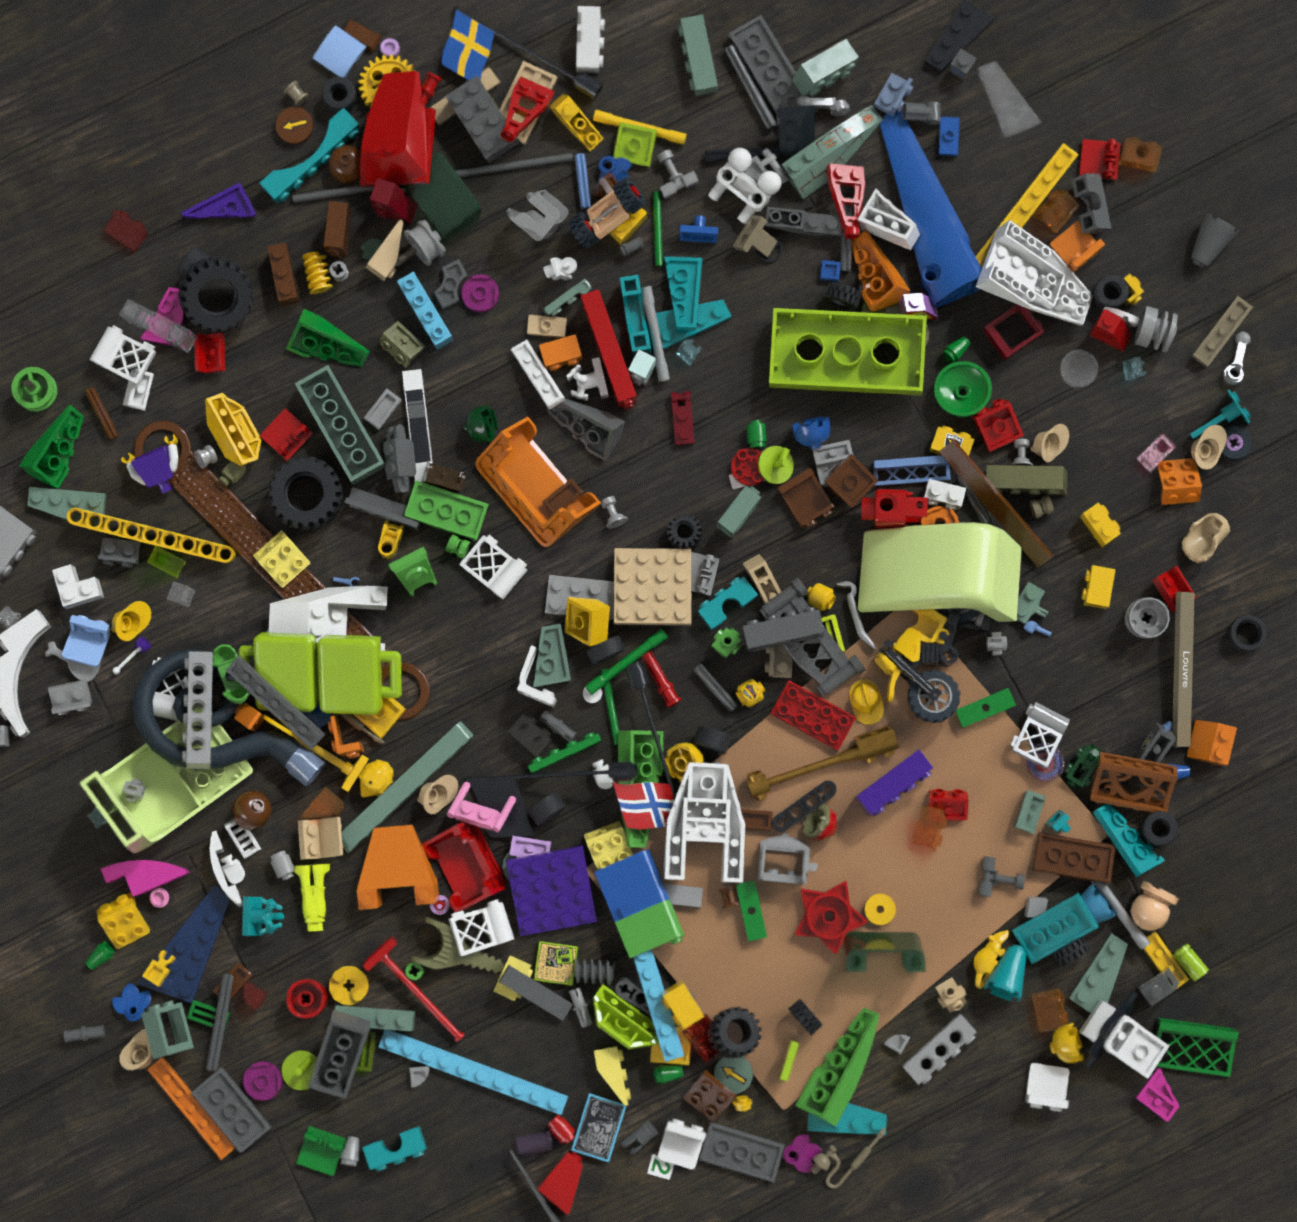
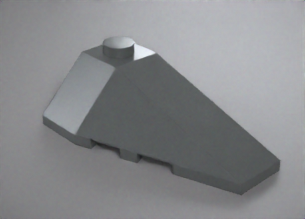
(592, 426)

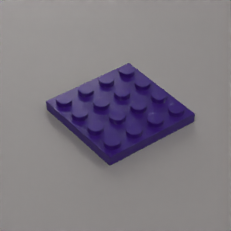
(551, 890)

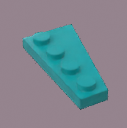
(684, 283)
(708, 316)
(1133, 850)
(853, 1120)

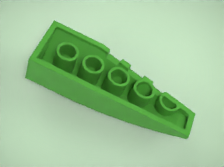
(640, 749)
(838, 1076)

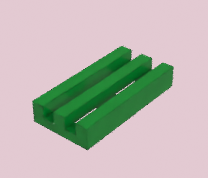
(206, 1006)

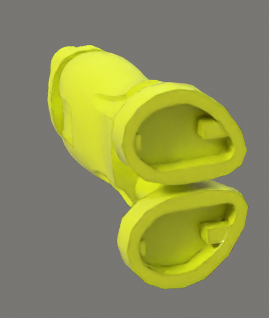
(313, 896)

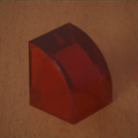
(254, 995)

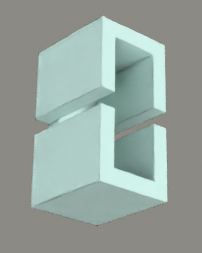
(641, 368)

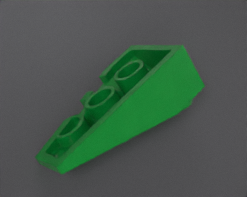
(321, 339)
(51, 453)

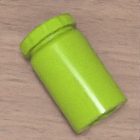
(1190, 962)

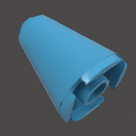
(1097, 904)

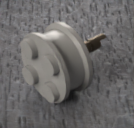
(423, 244)

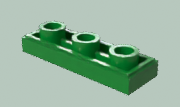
(996, 703)
(748, 898)

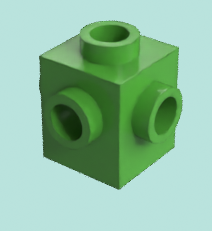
(726, 649)

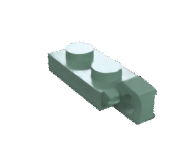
(568, 297)

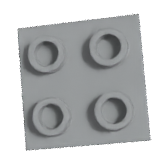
(703, 572)

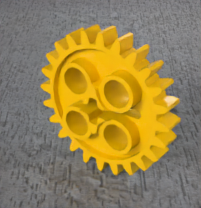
(379, 68)

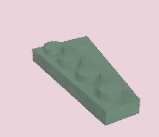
(59, 502)

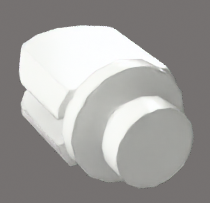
(602, 780)
(232, 869)

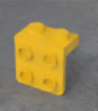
(122, 921)

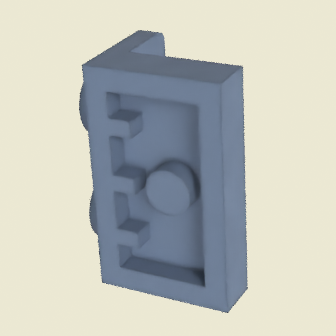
(892, 94)

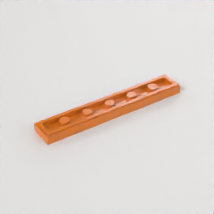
(190, 1107)

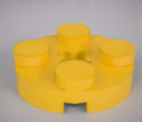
(340, 978)

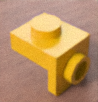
(1134, 289)

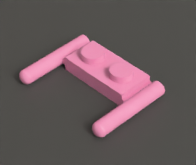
(478, 814)

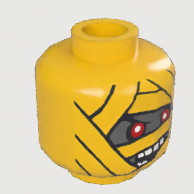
(750, 693)

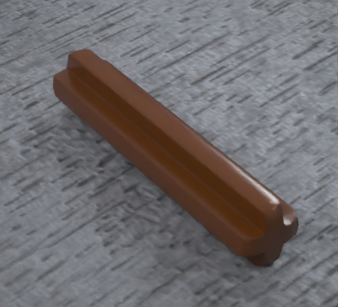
(101, 413)

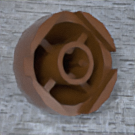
(345, 164)
(251, 810)

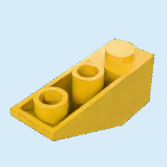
(576, 121)

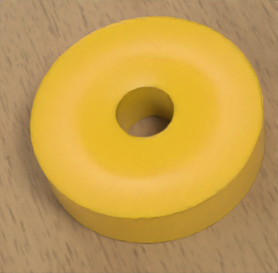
(880, 900)

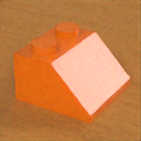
(1211, 742)

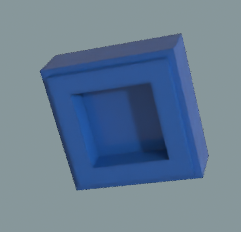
(830, 271)

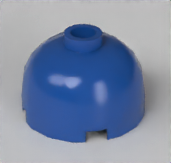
(812, 432)

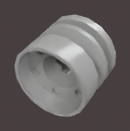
(1156, 329)
(1156, 624)

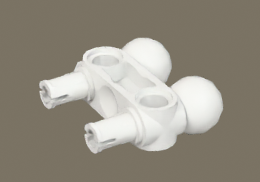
(744, 186)

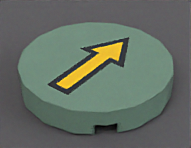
(734, 1073)

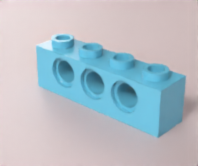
(425, 310)

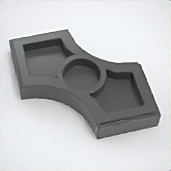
(448, 292)

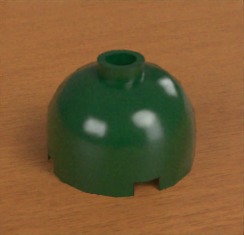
(481, 424)

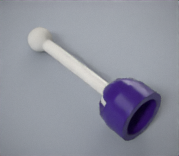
(141, 646)

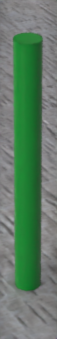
(657, 229)
(611, 709)

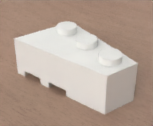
(589, 39)
(888, 222)

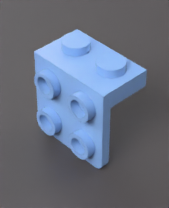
(86, 641)

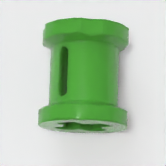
(410, 967)

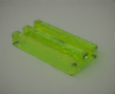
(371, 1053)

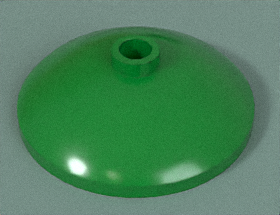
(963, 377)

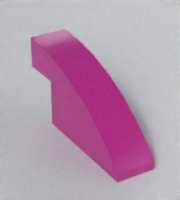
(143, 874)

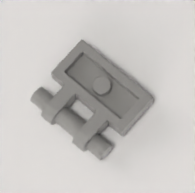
(758, 167)

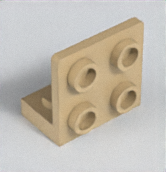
(320, 838)

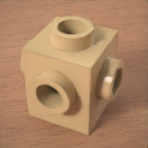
(951, 995)

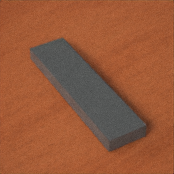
(535, 992)

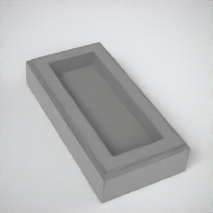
(382, 409)

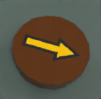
(294, 125)

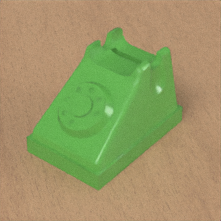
(414, 570)

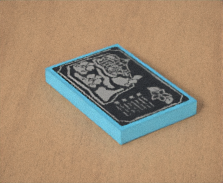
(598, 1127)

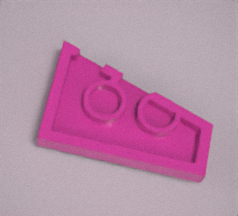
(170, 309)

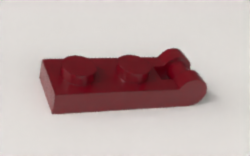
(682, 419)

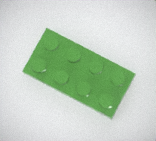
(446, 510)

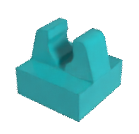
(1059, 822)

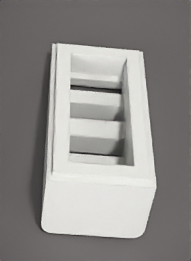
(250, 851)

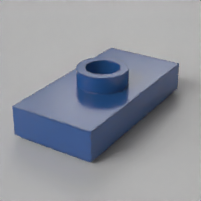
(949, 136)

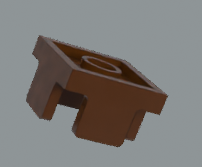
(850, 480)

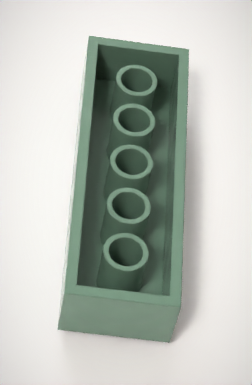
(340, 425)

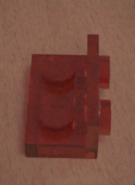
(126, 231)
(699, 1038)

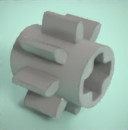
(996, 643)
(133, 790)

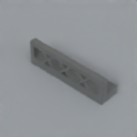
(380, 507)

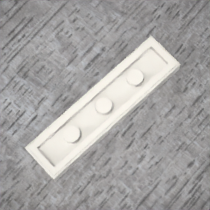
(538, 374)

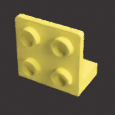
(281, 559)
(608, 845)

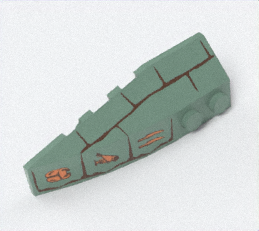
(809, 167)

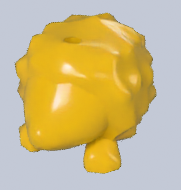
(375, 778)

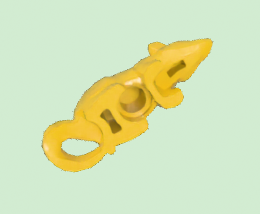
(986, 958)

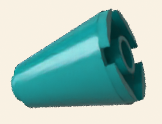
(1008, 975)

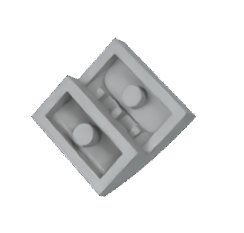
(828, 457)

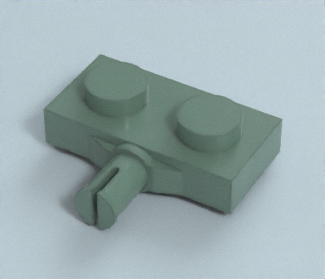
(1029, 603)

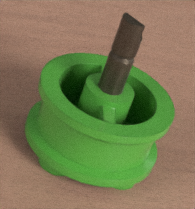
(34, 389)

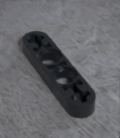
(802, 803)

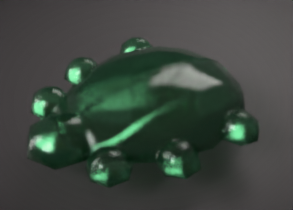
(370, 248)

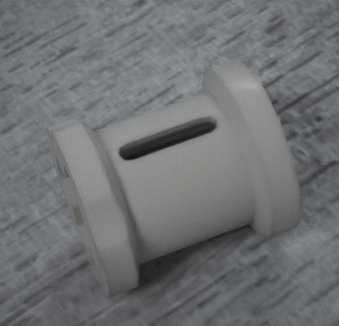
(335, 267)

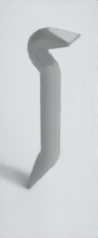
(854, 612)

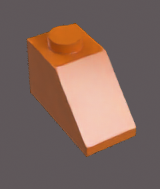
(249, 717)

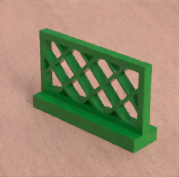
(1202, 1031)

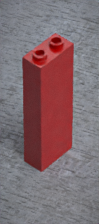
(609, 349)

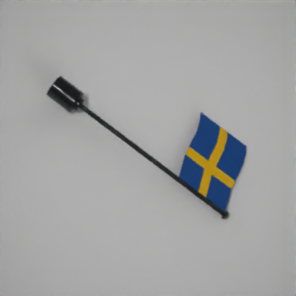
(471, 46)

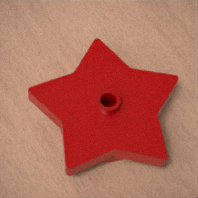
(843, 916)

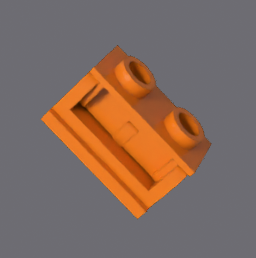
(560, 353)

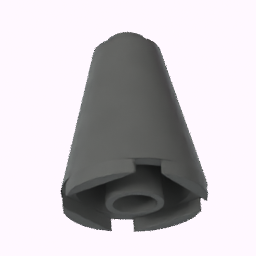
(1211, 239)

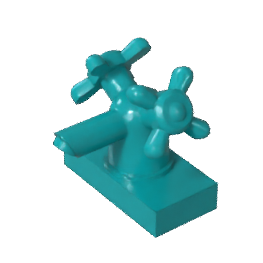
(255, 916)

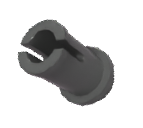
(631, 246)

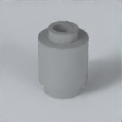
(282, 865)

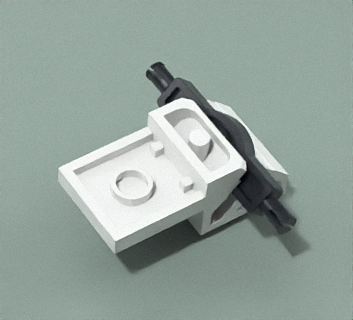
(1122, 1037)

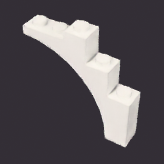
(17, 641)

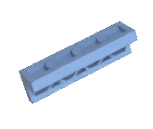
(908, 463)

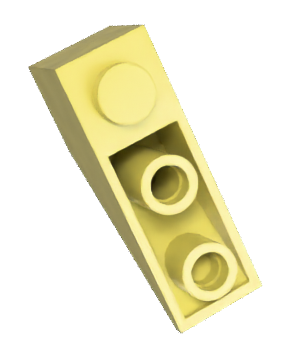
(610, 1068)

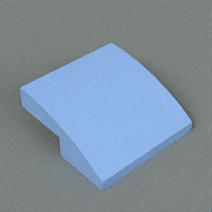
(339, 52)

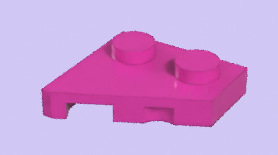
(1158, 1096)

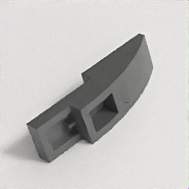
(803, 223)

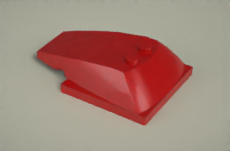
(398, 133)

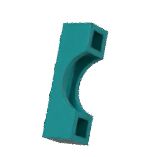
(635, 314)

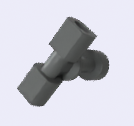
(991, 878)

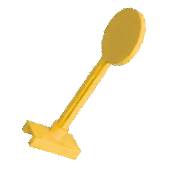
(350, 770)

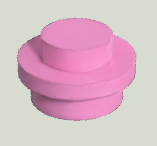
(159, 897)

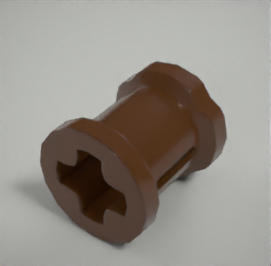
(728, 896)

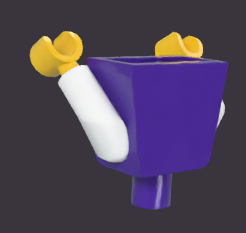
(155, 466)

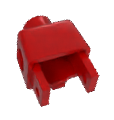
(904, 508)

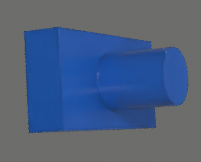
(698, 232)

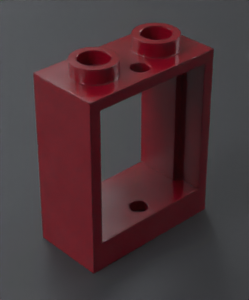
(997, 341)

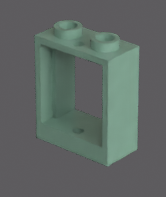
(739, 511)
(156, 1033)

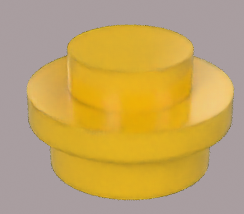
(742, 1103)

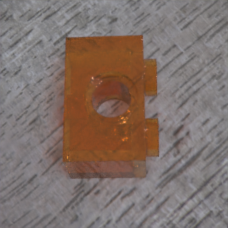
(1129, 157)

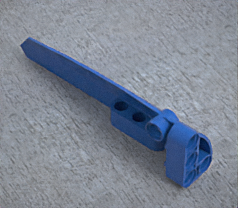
(943, 244)

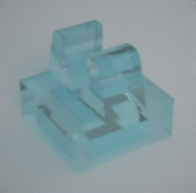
(688, 351)
(1133, 368)

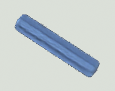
(582, 181)

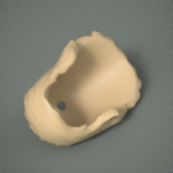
(1204, 537)

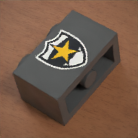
(1156, 744)

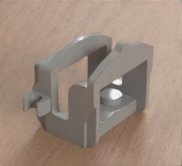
(533, 222)
(785, 844)

